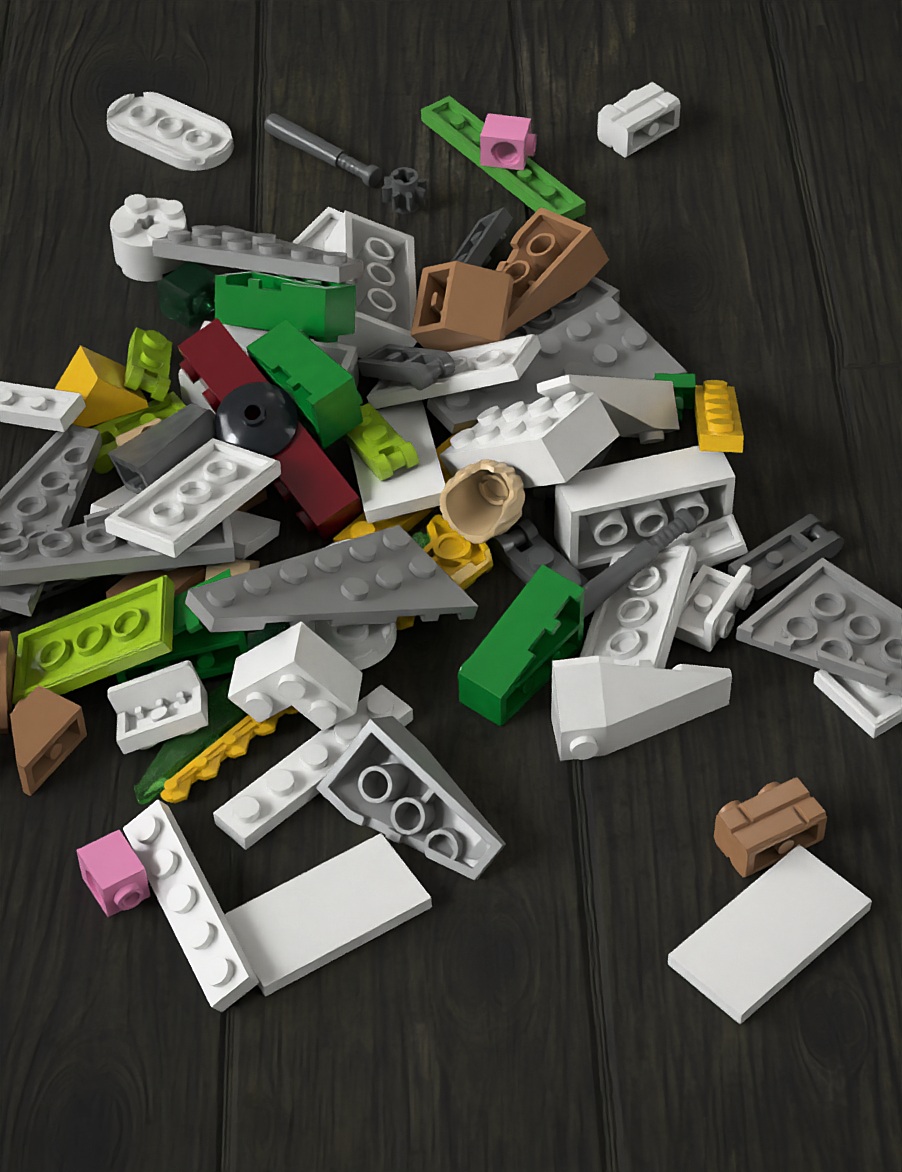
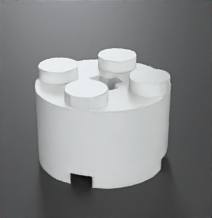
(134, 229)

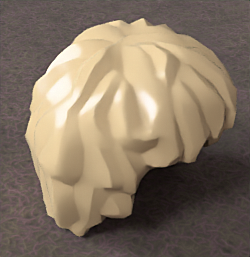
(483, 500)

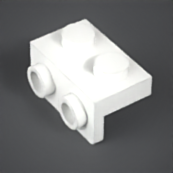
(712, 605)
(159, 706)

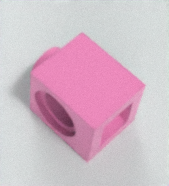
(506, 141)
(113, 873)

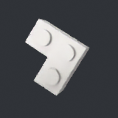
(296, 672)

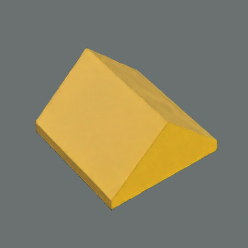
(101, 387)

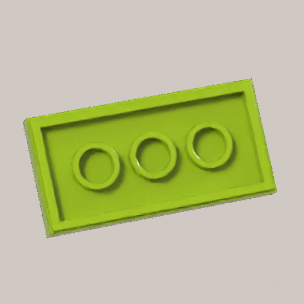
(96, 640)

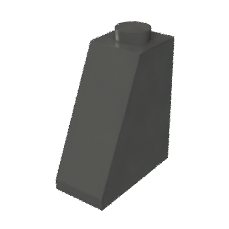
(163, 446)

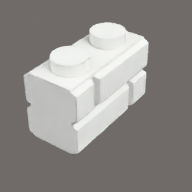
(638, 119)

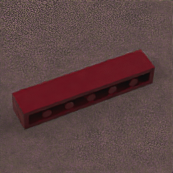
(306, 472)

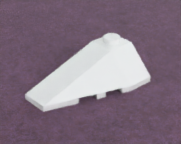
(634, 405)
(613, 705)

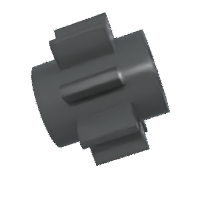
(404, 190)

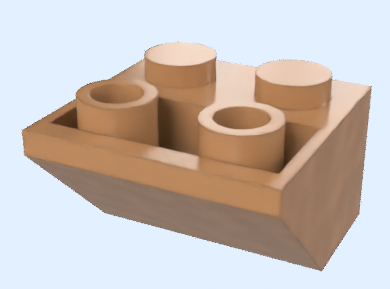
(461, 306)

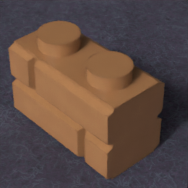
(769, 826)

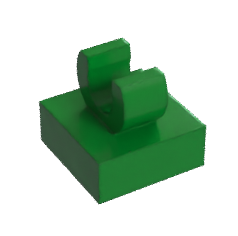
(684, 389)

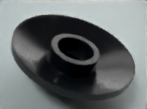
(266, 434)

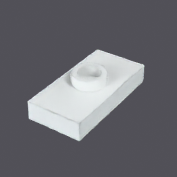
(714, 542)

